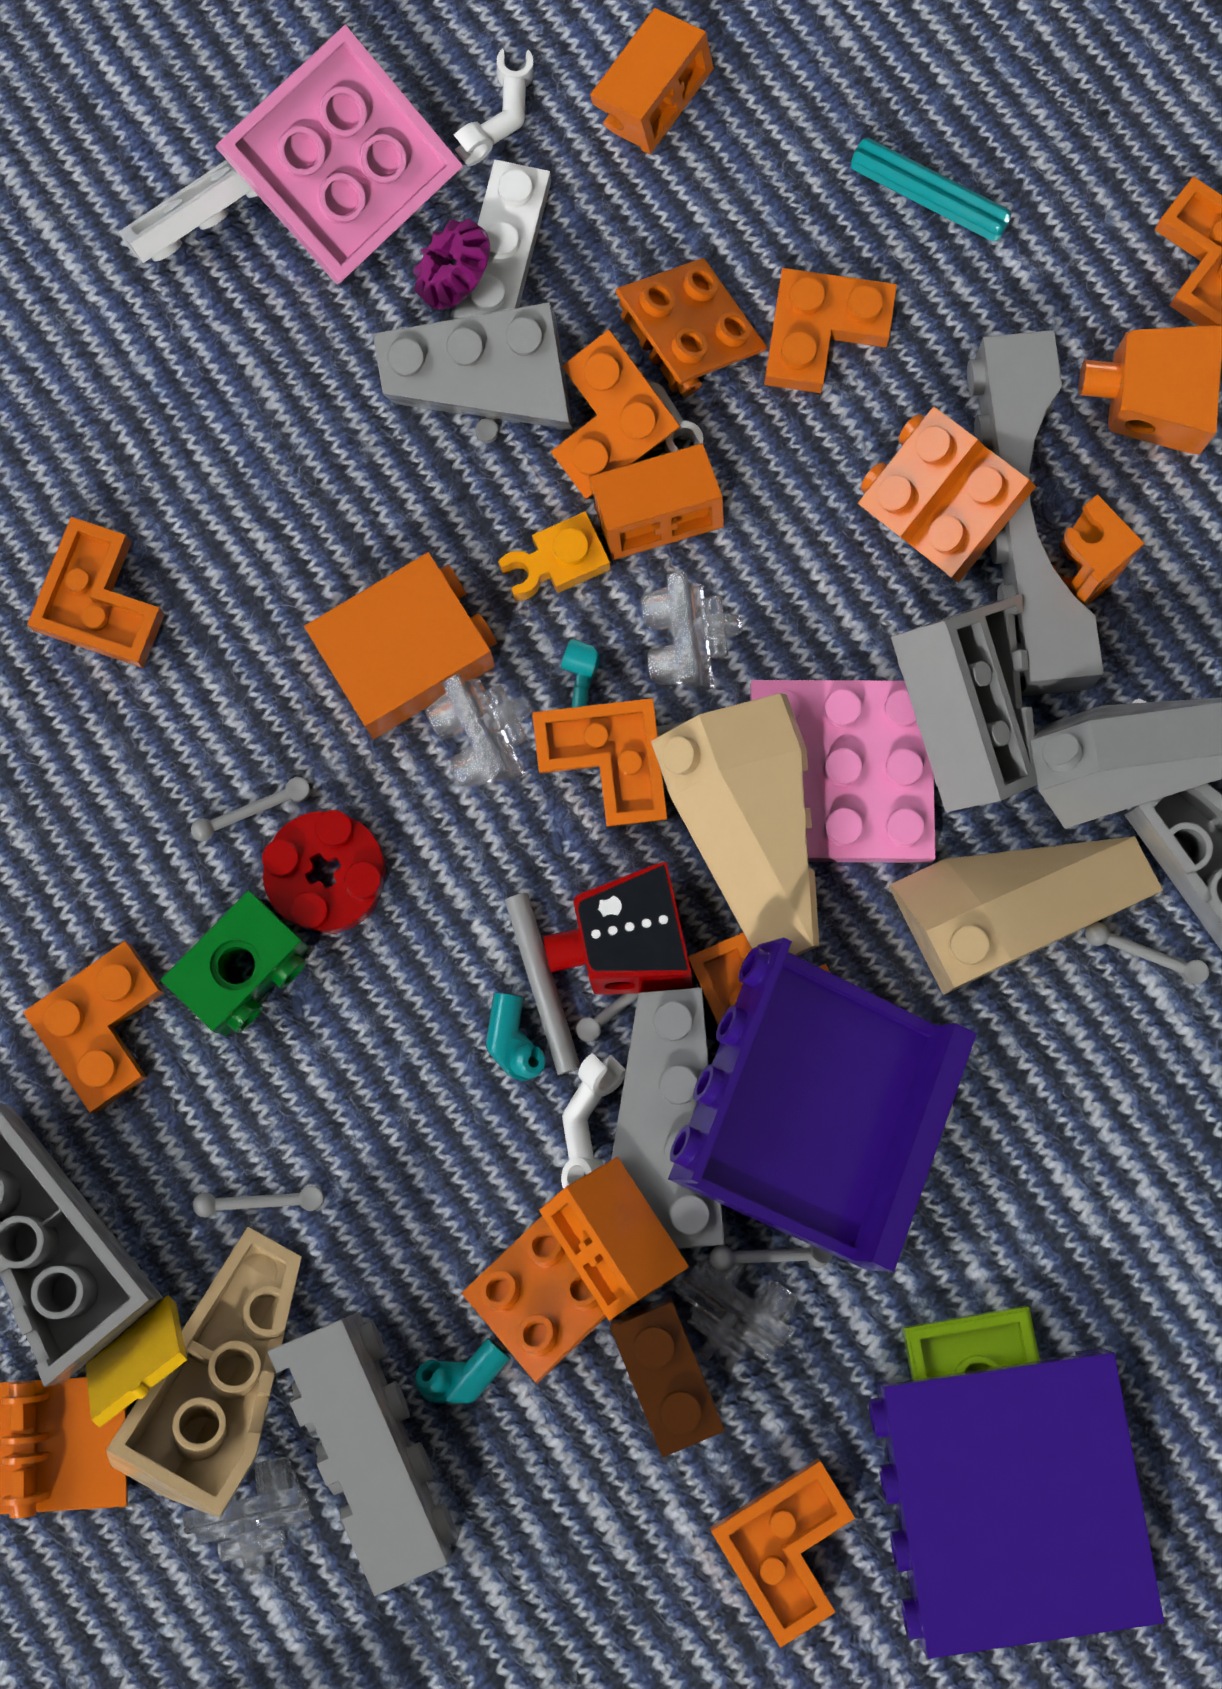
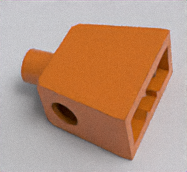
(1161, 386)

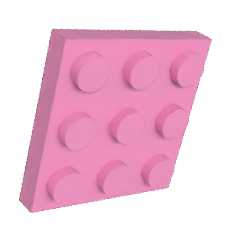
(339, 155)
(865, 770)

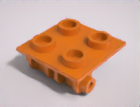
(688, 324)
(535, 1301)
(55, 1451)

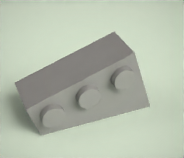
(480, 366)

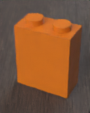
(402, 642)

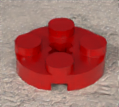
(291, 859)

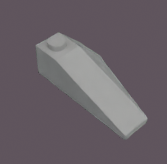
(1126, 756)

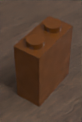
(666, 1376)

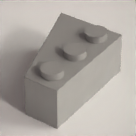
(970, 703)

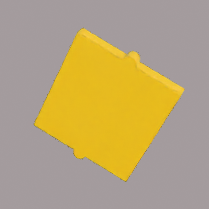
(135, 1361)

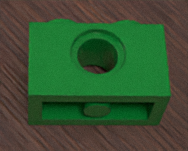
(202, 973)

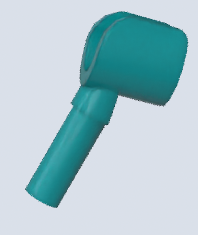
(584, 662)

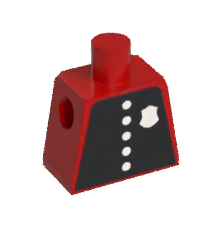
(626, 936)

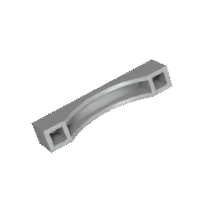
(1016, 388)

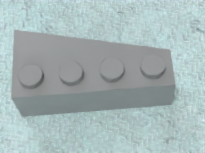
(657, 1102)

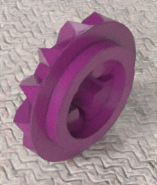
(448, 285)

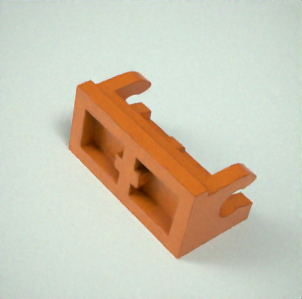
(653, 79)
(657, 501)
(1100, 548)
(613, 1238)

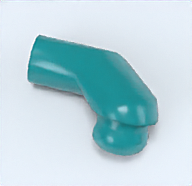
(507, 1042)

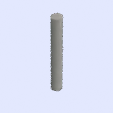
(542, 984)

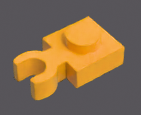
(564, 554)

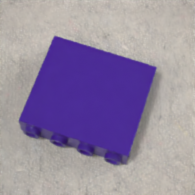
(821, 1109)
(1015, 1505)

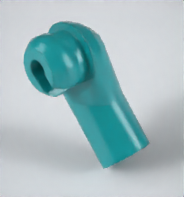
(461, 1381)

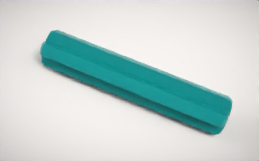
(930, 189)

